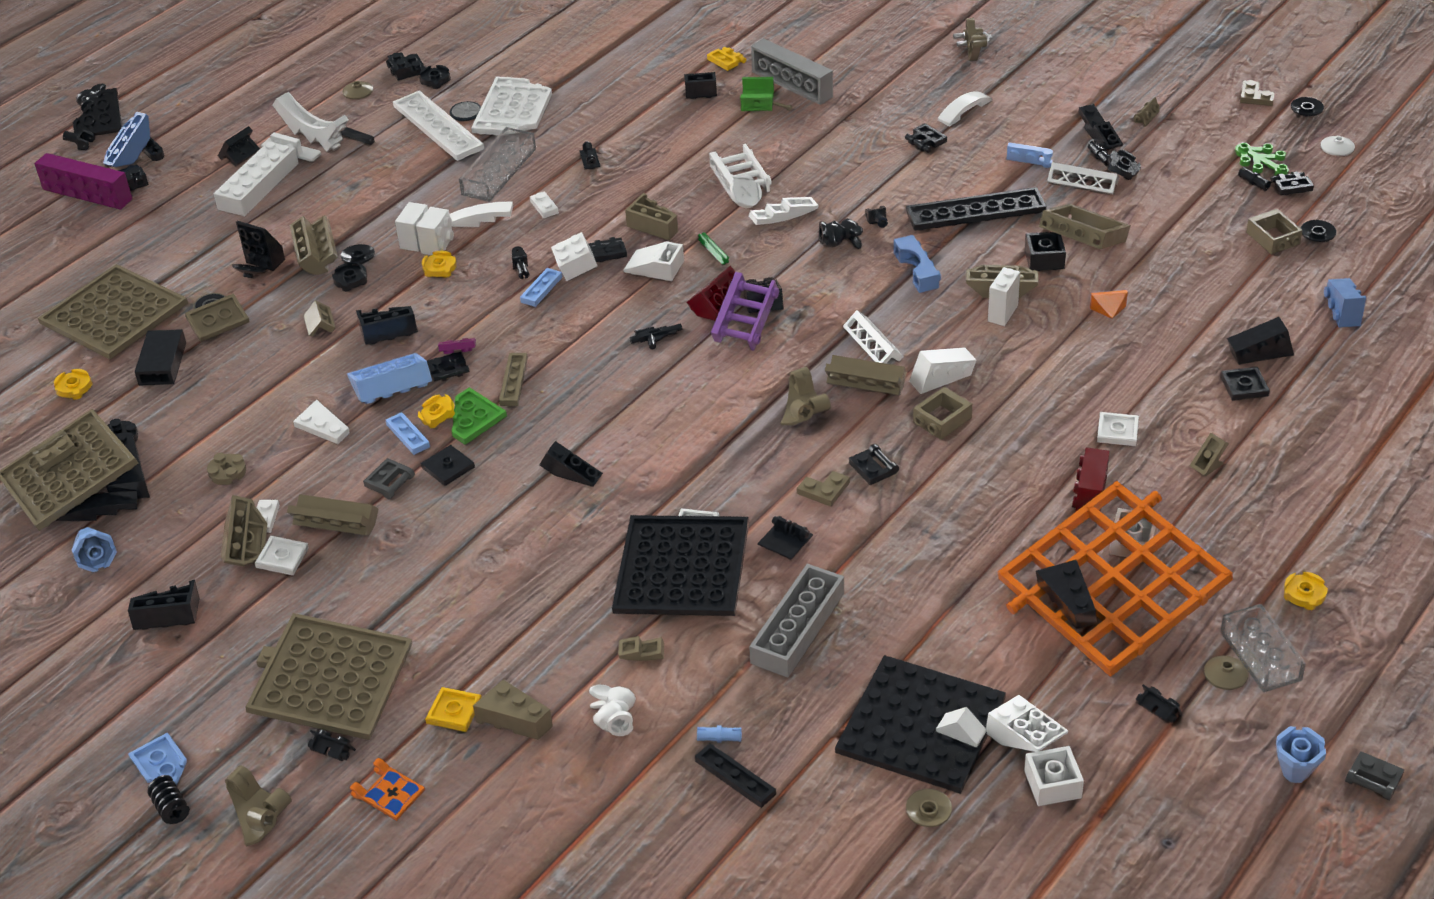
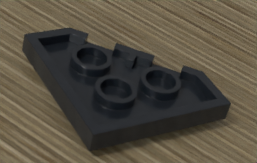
(101, 115)

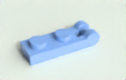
(1029, 154)

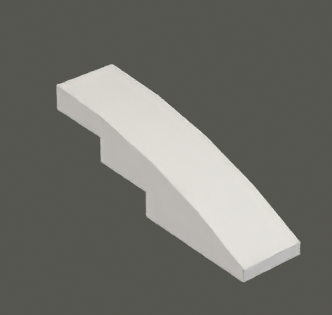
(787, 210)
(476, 214)

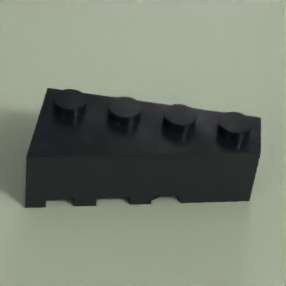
(133, 479)

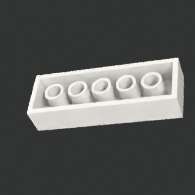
(256, 178)

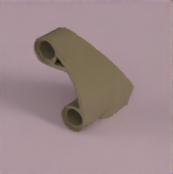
(802, 398)
(254, 806)

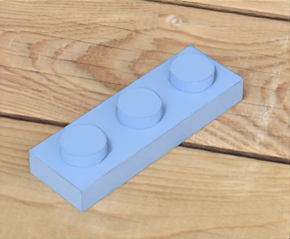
(541, 287)
(407, 433)

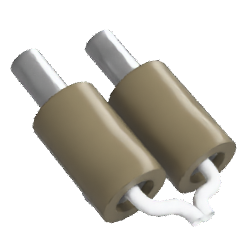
(979, 31)

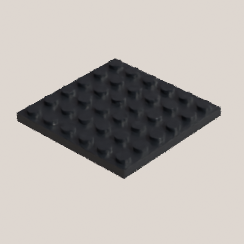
(681, 565)
(899, 722)

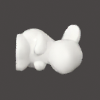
(613, 709)

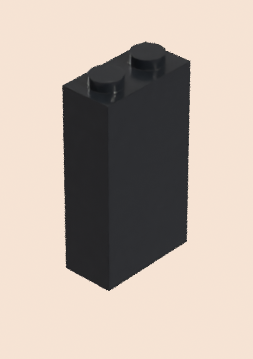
(160, 357)

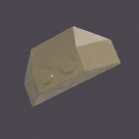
(982, 277)
(243, 532)

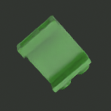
(757, 94)

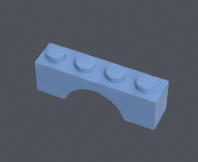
(909, 251)

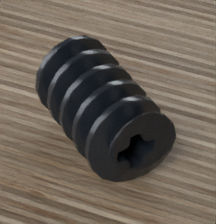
(168, 800)

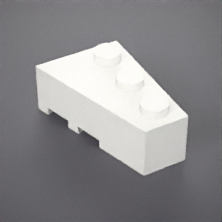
(940, 368)

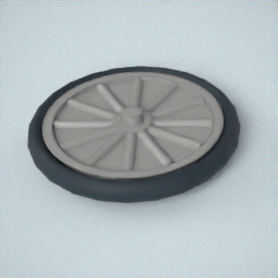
(465, 111)

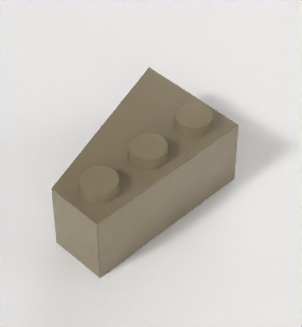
(651, 218)
(514, 710)

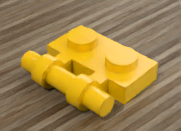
(726, 58)

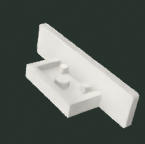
(302, 152)

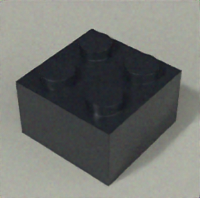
(1045, 251)

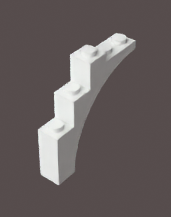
(315, 129)

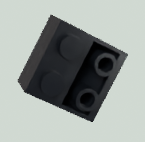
(700, 85)

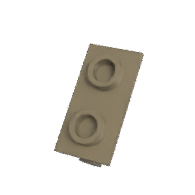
(1147, 113)

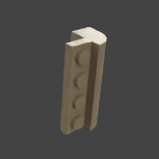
(313, 244)
(866, 375)
(334, 514)

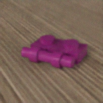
(449, 346)

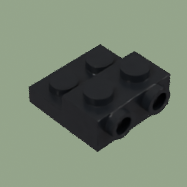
(403, 66)
(135, 177)

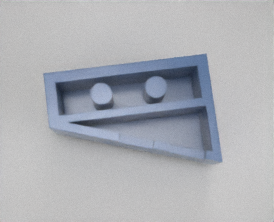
(1345, 302)

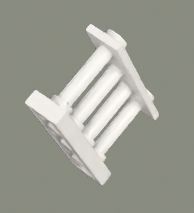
(723, 172)

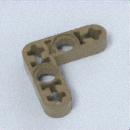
(973, 40)

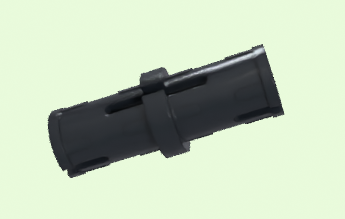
(1099, 152)
(1254, 178)

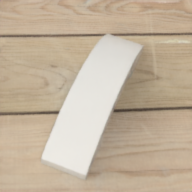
(952, 112)

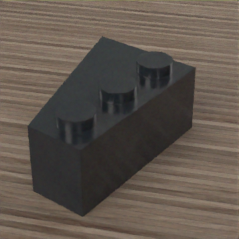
(386, 324)
(1069, 591)

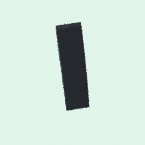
(101, 505)

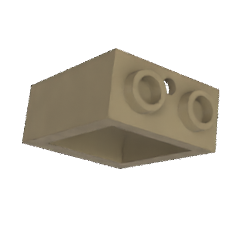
(1274, 219)
(960, 409)

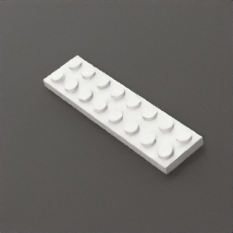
(438, 125)

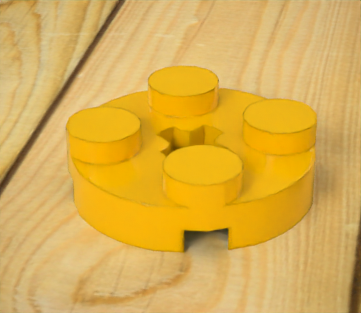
(432, 267)
(72, 384)
(436, 410)
(1307, 599)

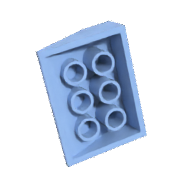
(390, 377)

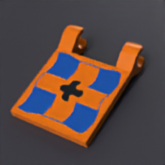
(390, 793)

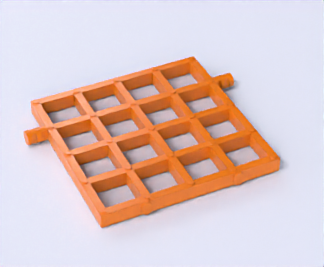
(1115, 575)

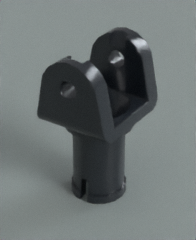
(81, 139)
(877, 216)
(520, 262)

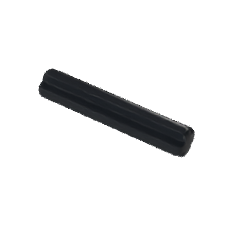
(357, 135)

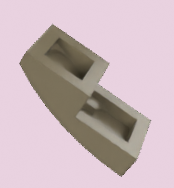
(639, 650)

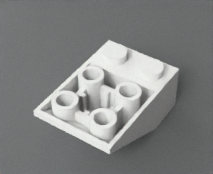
(657, 261)
(1023, 726)

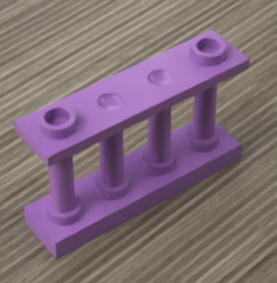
(733, 299)

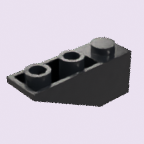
(569, 466)

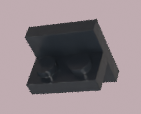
(239, 147)

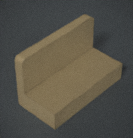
(318, 317)

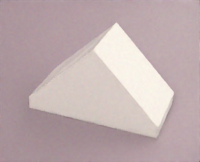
(962, 726)

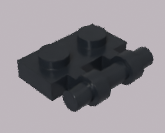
(929, 136)
(1292, 183)
(608, 249)
(447, 366)

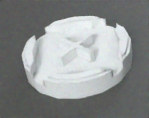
(745, 191)

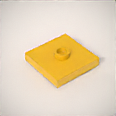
(453, 709)

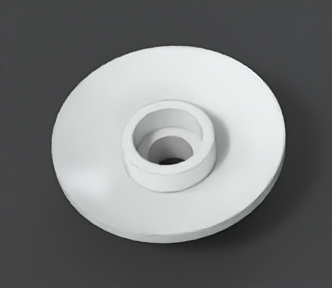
(1337, 146)

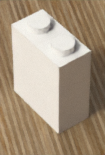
(1003, 296)

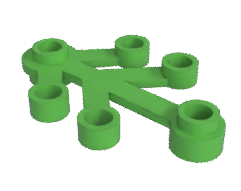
(1244, 150)

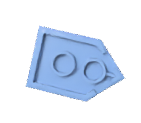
(159, 758)

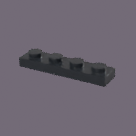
(735, 775)

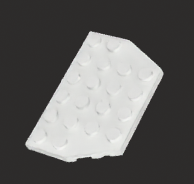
(513, 105)

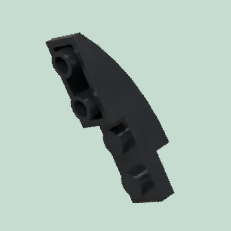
(1098, 128)

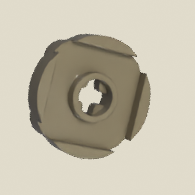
(235, 468)

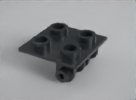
(785, 537)

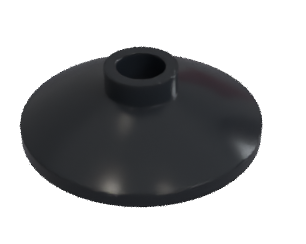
(1307, 106)
(1318, 230)
(357, 254)
(248, 270)

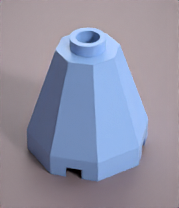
(93, 549)
(1299, 753)

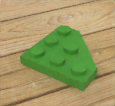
(474, 415)

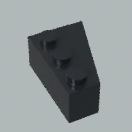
(1261, 342)
(165, 609)

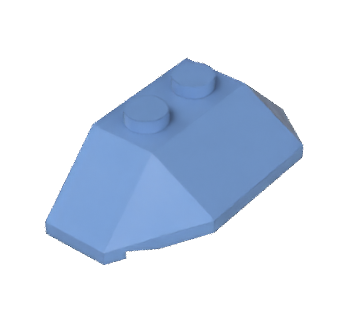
(129, 141)

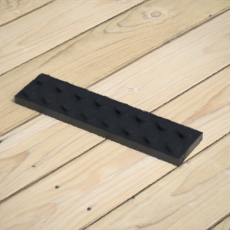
(975, 208)

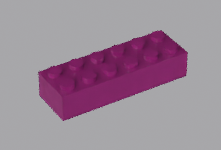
(83, 181)

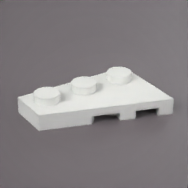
(322, 423)

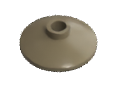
(357, 90)
(1225, 672)
(928, 807)

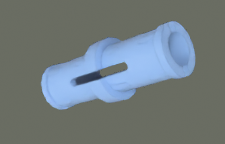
(719, 734)

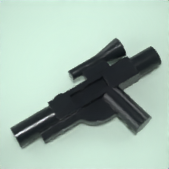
(653, 334)

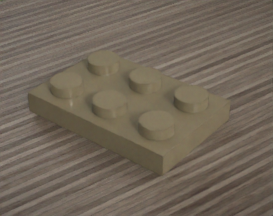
(217, 317)

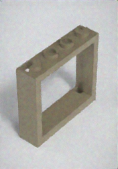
(1084, 226)

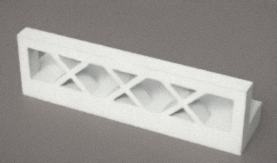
(1083, 173)
(877, 335)

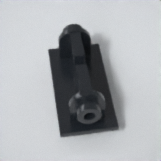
(589, 156)
(1166, 709)
(338, 747)

